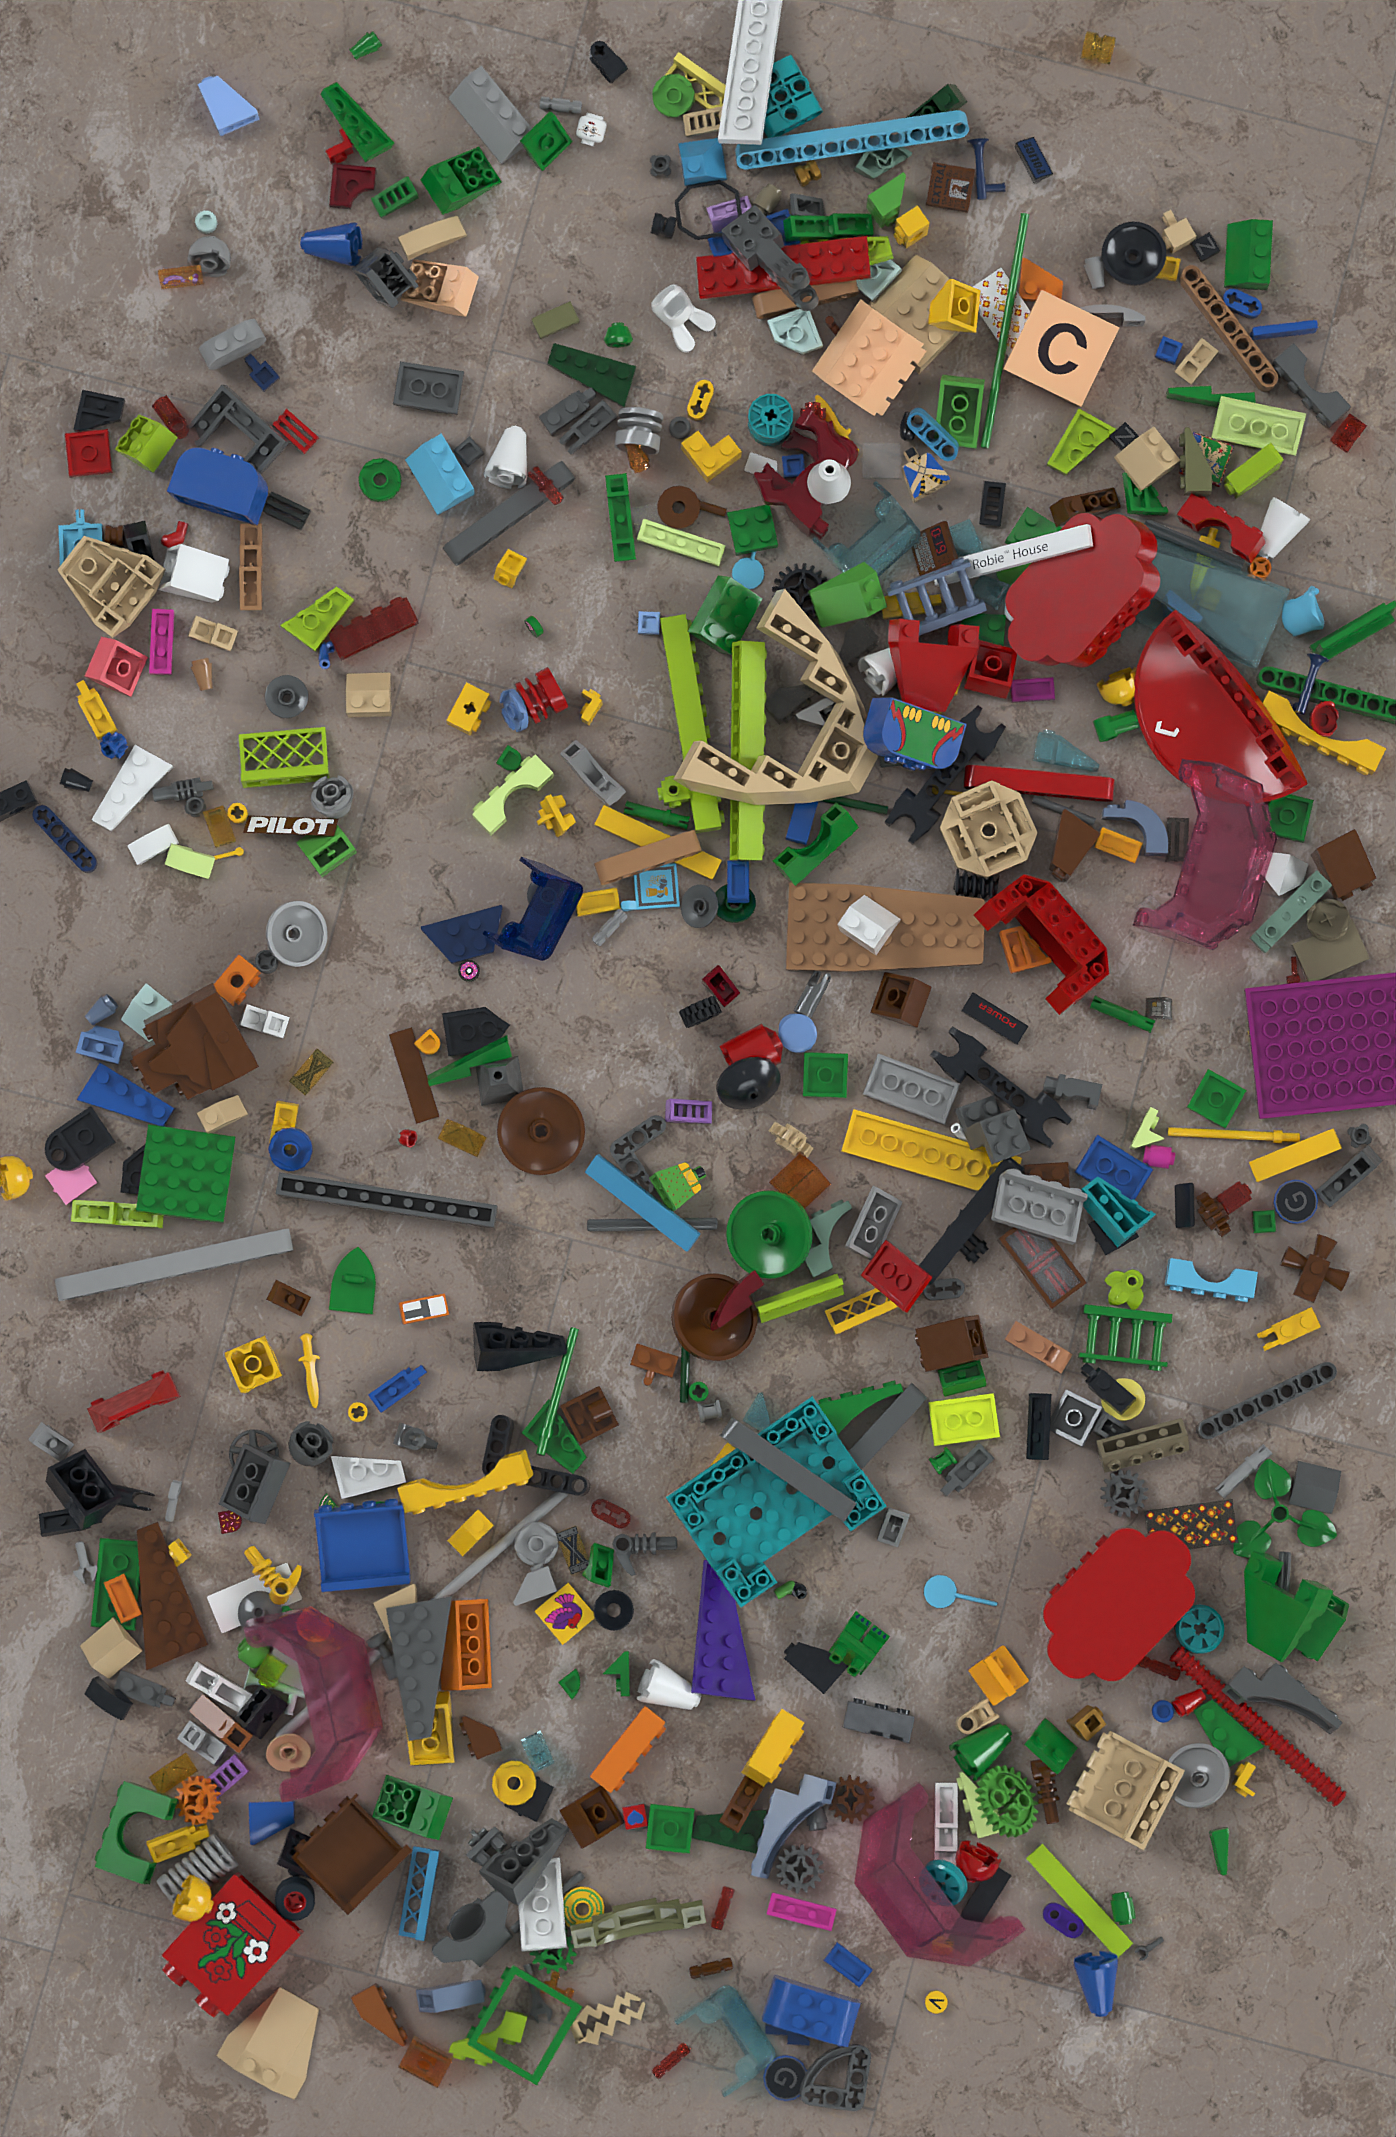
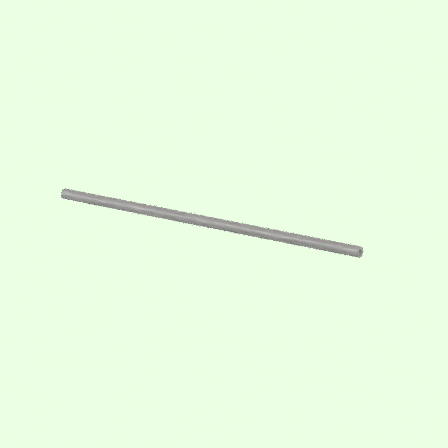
(453, 1586)

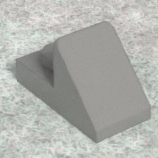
(812, 715)
(51, 1441)

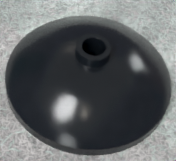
(1137, 240)
(748, 1083)

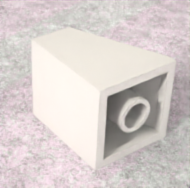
(194, 573)
(868, 924)

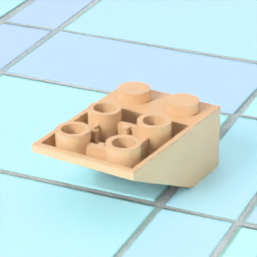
(442, 287)

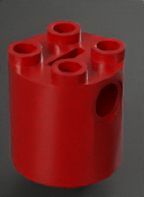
(753, 1043)

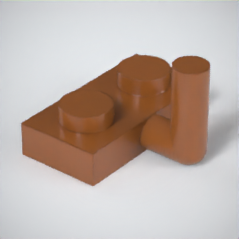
(654, 1362)

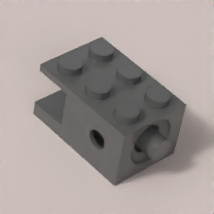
(385, 276)

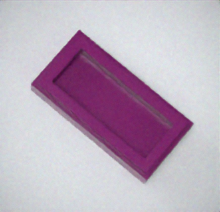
(1032, 690)

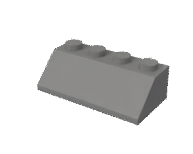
(490, 114)

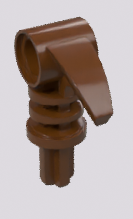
(1044, 1775)

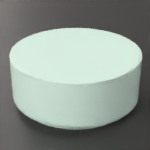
(206, 222)

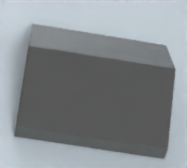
(1075, 1418)
(1315, 1487)

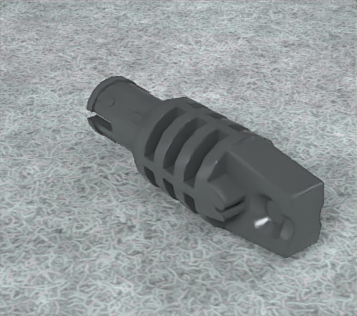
(182, 790)

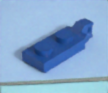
(396, 1388)

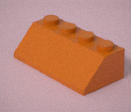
(467, 1647)

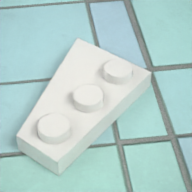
(365, 1475)

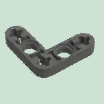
(629, 1156)

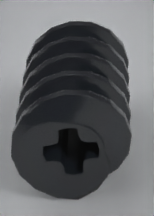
(975, 885)

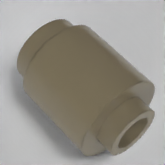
(768, 199)

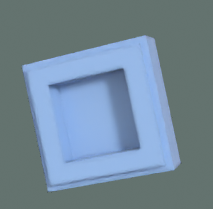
(649, 623)

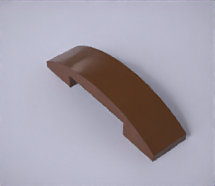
(741, 1804)

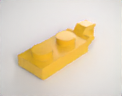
(893, 608)
(95, 711)
(176, 1842)

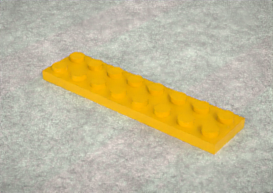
(918, 1151)

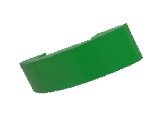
(620, 517)

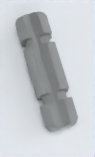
(559, 104)
(609, 927)

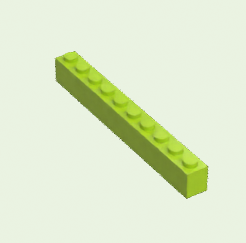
(689, 711)
(747, 743)

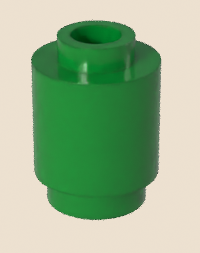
(1122, 1908)

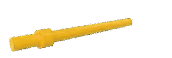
(1276, 1136)

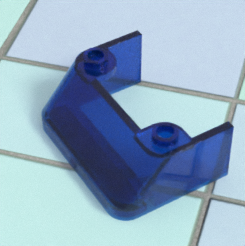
(545, 916)

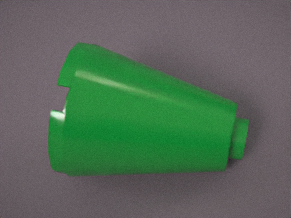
(981, 1749)

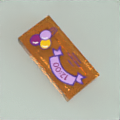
(181, 277)

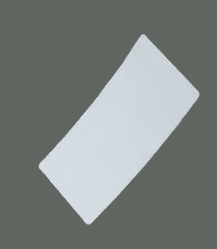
(227, 1601)

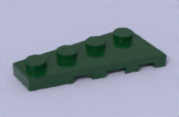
(602, 374)

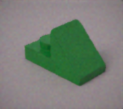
(600, 1565)
(621, 1667)

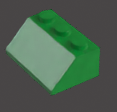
(1248, 254)

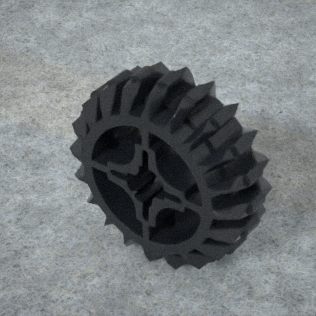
(802, 573)

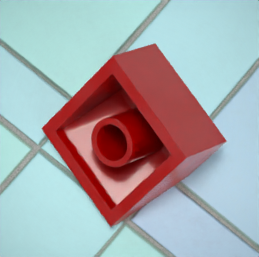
(991, 670)

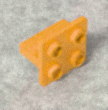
(998, 1675)

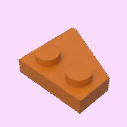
(1035, 279)
(1021, 950)

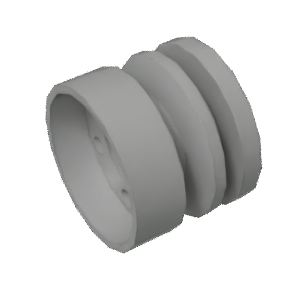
(639, 429)

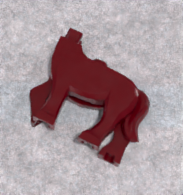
(795, 497)

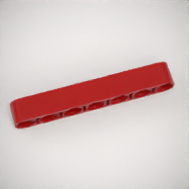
(1042, 782)

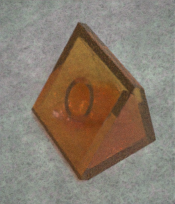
(801, 1180)
(426, 2062)

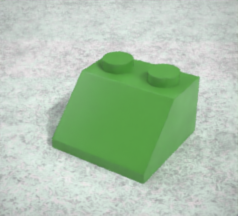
(886, 201)

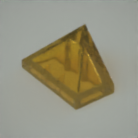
(462, 1137)
(173, 1773)

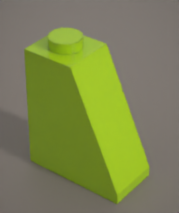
(1253, 471)

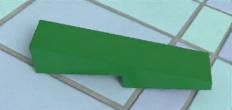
(827, 227)
(1203, 395)
(461, 1068)

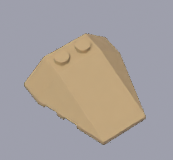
(110, 582)
(274, 2043)

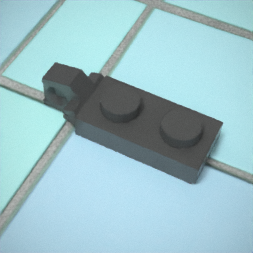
(567, 410)
(967, 1469)
(143, 1690)

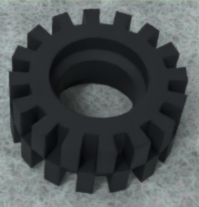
(700, 1011)

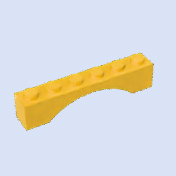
(1361, 754)
(424, 1493)

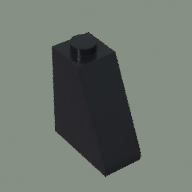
(814, 1665)

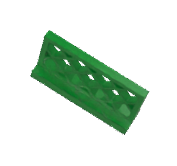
(1355, 631)

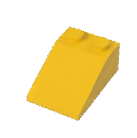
(440, 1746)

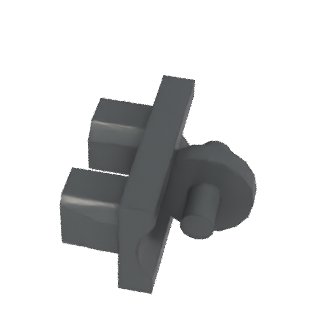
(482, 1842)

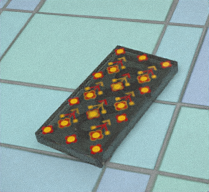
(1197, 1524)

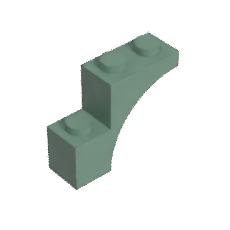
(822, 1225)

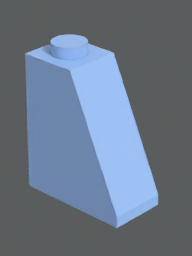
(226, 106)

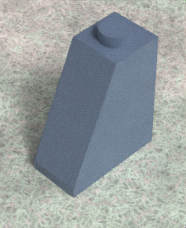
(450, 1996)

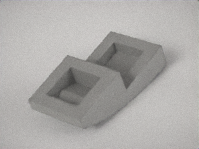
(203, 1742)

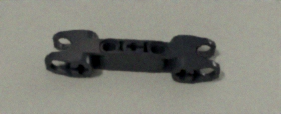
(920, 805)
(969, 1061)

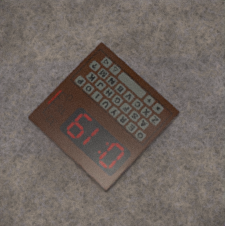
(934, 548)

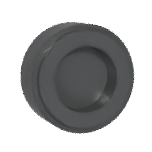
(679, 427)

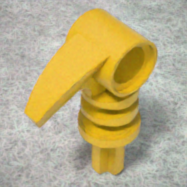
(272, 1579)

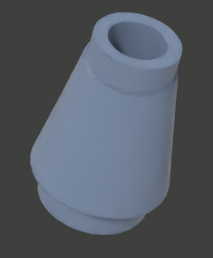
(101, 1009)

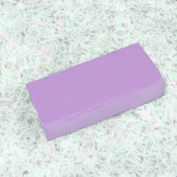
(726, 212)

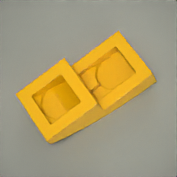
(284, 1117)

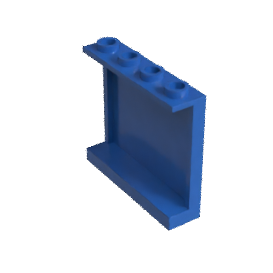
(362, 1545)

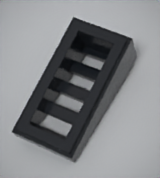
(996, 485)

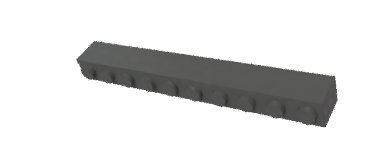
(386, 1200)

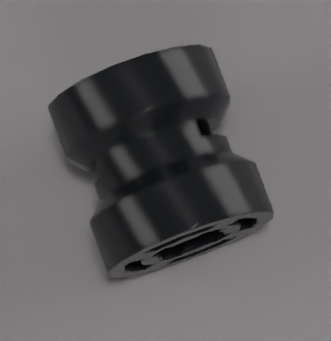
(658, 225)

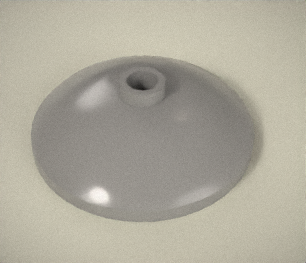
(308, 933)
(1199, 1762)

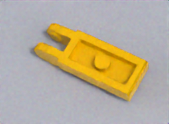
(1291, 1328)

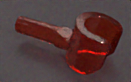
(1294, 978)

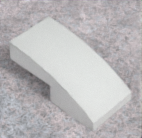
(152, 844)
(264, 1021)

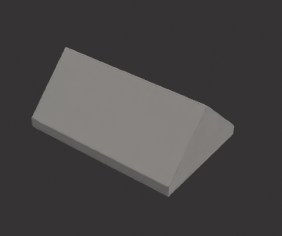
(873, 1223)

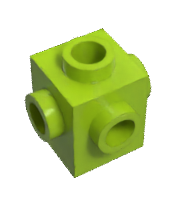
(673, 800)

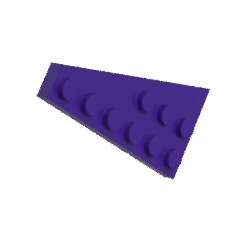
(719, 1651)

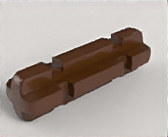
(711, 1968)

